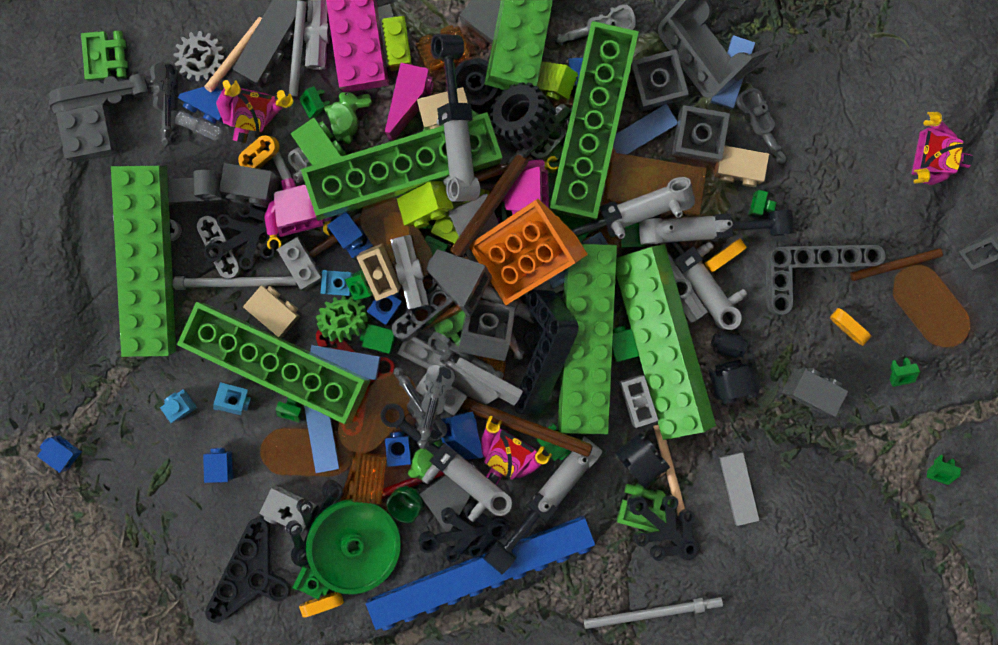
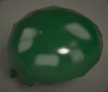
(405, 504)

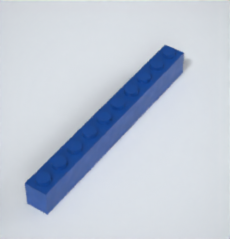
(475, 574)

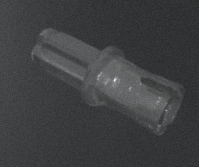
(198, 125)

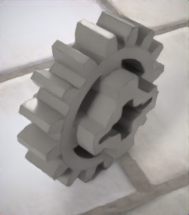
(190, 59)

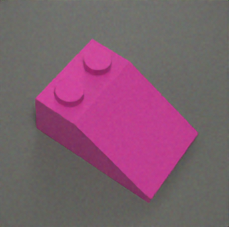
(411, 84)

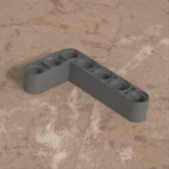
(196, 190)
(813, 261)

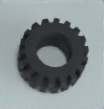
(531, 127)

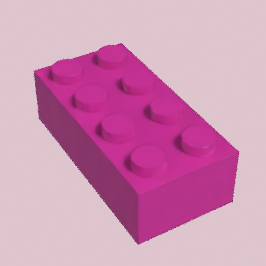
(357, 44)

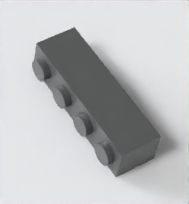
(268, 42)

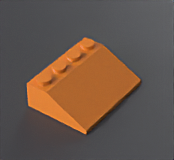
(527, 250)

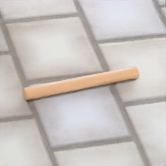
(231, 59)
(671, 475)

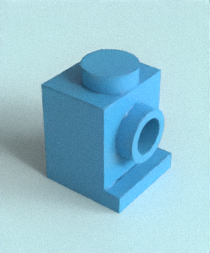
(328, 283)
(227, 392)
(178, 406)

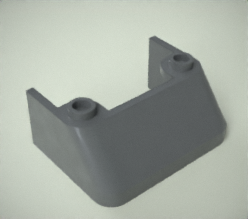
(701, 52)

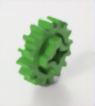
(342, 318)

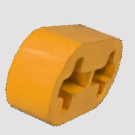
(256, 148)
(725, 255)
(850, 326)
(322, 604)

